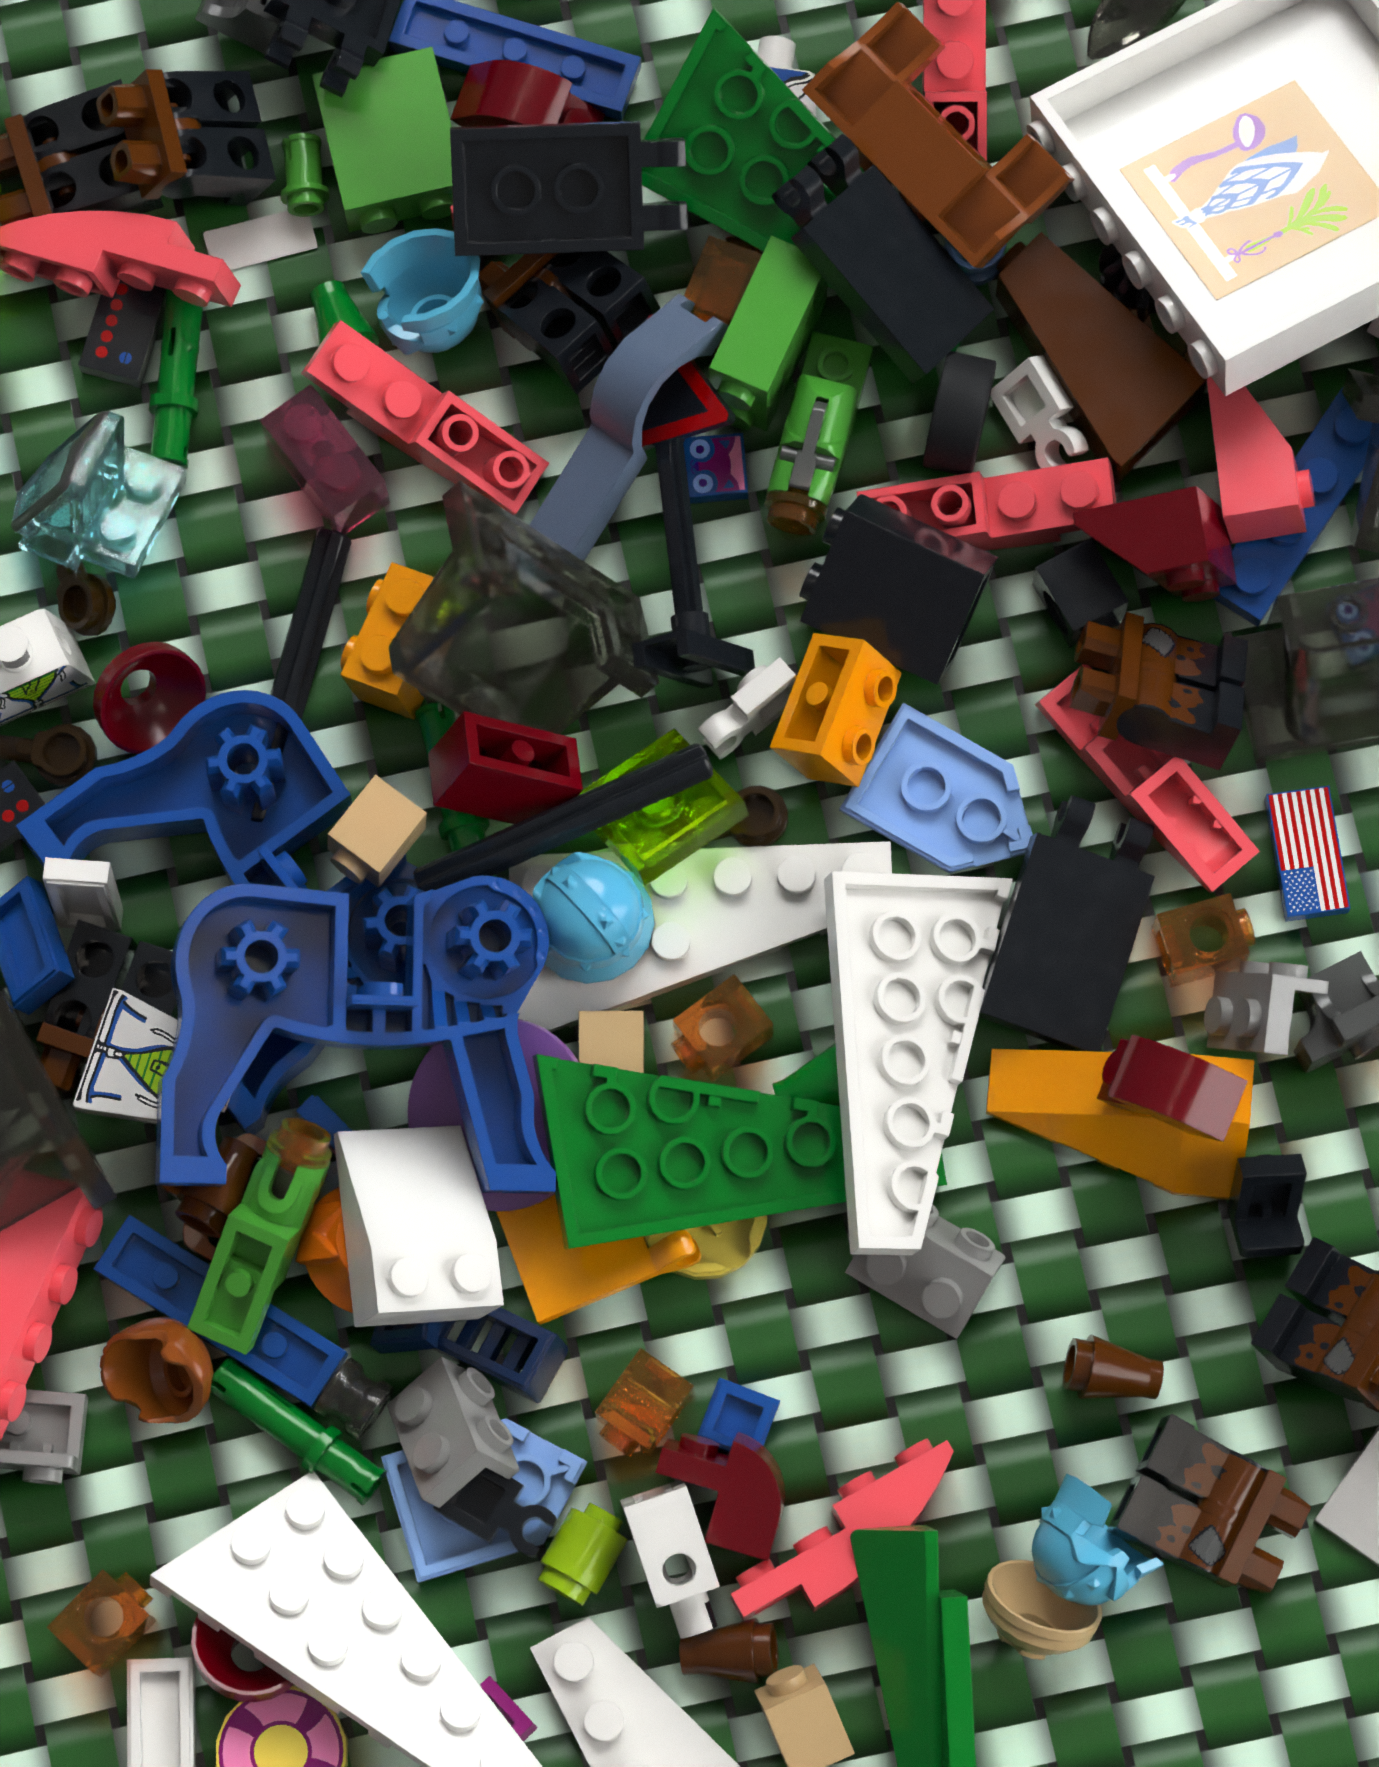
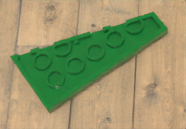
(740, 138)
(679, 1152)

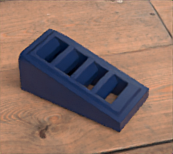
(537, 1371)

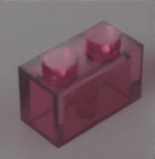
(325, 460)

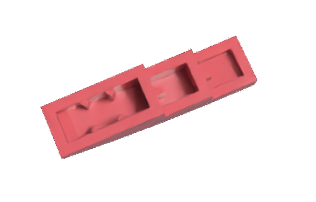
(1156, 791)

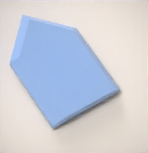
(940, 796)
(444, 1547)

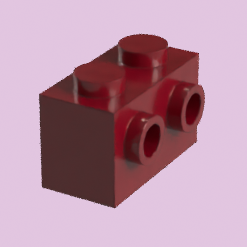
(502, 769)

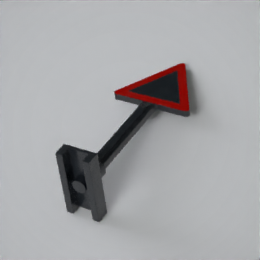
(681, 409)

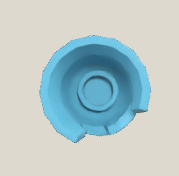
(427, 290)
(594, 918)
(1078, 1554)

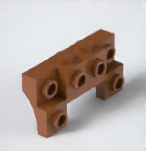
(920, 152)

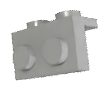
(1256, 1005)
(940, 1279)
(450, 1430)
(46, 1437)

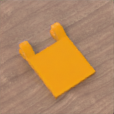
(572, 1278)

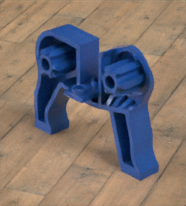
(208, 783)
(278, 964)

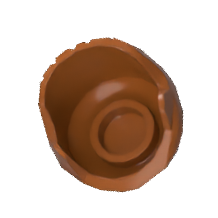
(158, 1370)

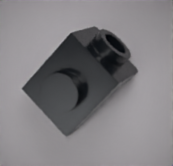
(1267, 1204)

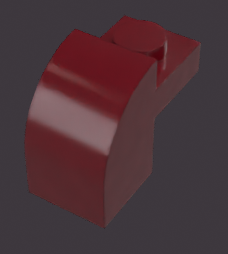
(518, 95)
(1171, 1087)
(747, 1486)

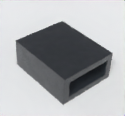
(896, 586)

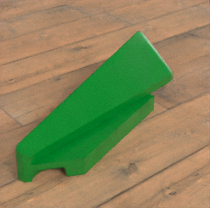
(918, 1645)

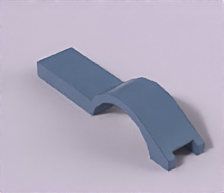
(612, 446)

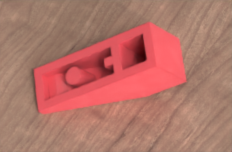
(1256, 470)

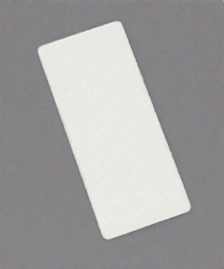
(261, 239)

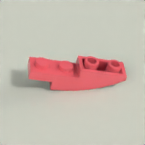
(957, 76)
(100, 248)
(423, 421)
(1005, 508)
(827, 1562)

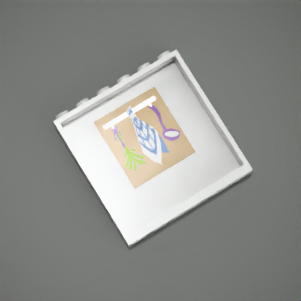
(1235, 174)

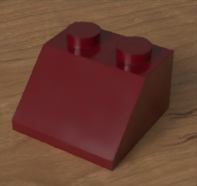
(1168, 538)

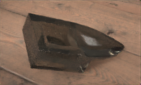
(1127, 22)

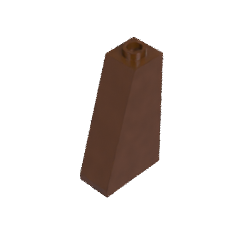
(1111, 365)

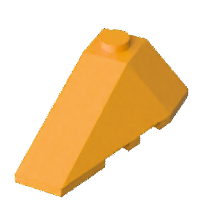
(1056, 1100)

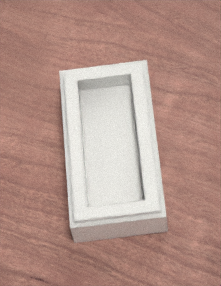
(83, 892)
(161, 1712)

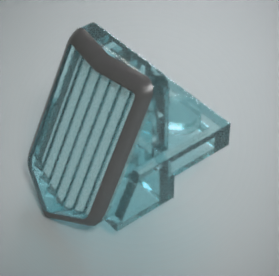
(97, 500)

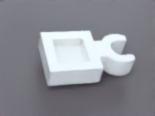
(1034, 410)
(755, 705)

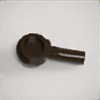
(84, 600)
(59, 753)
(765, 821)

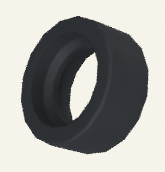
(959, 413)

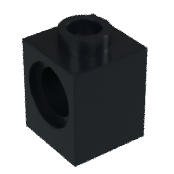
(1079, 590)

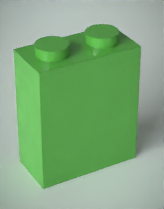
(390, 142)
(768, 334)

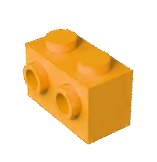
(366, 657)
(836, 709)

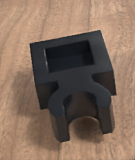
(491, 1504)

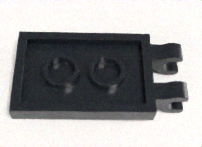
(353, 27)
(558, 188)
(881, 259)
(1068, 932)

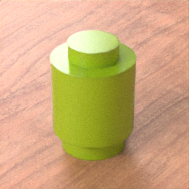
(582, 1553)

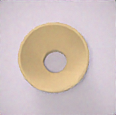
(1034, 1616)

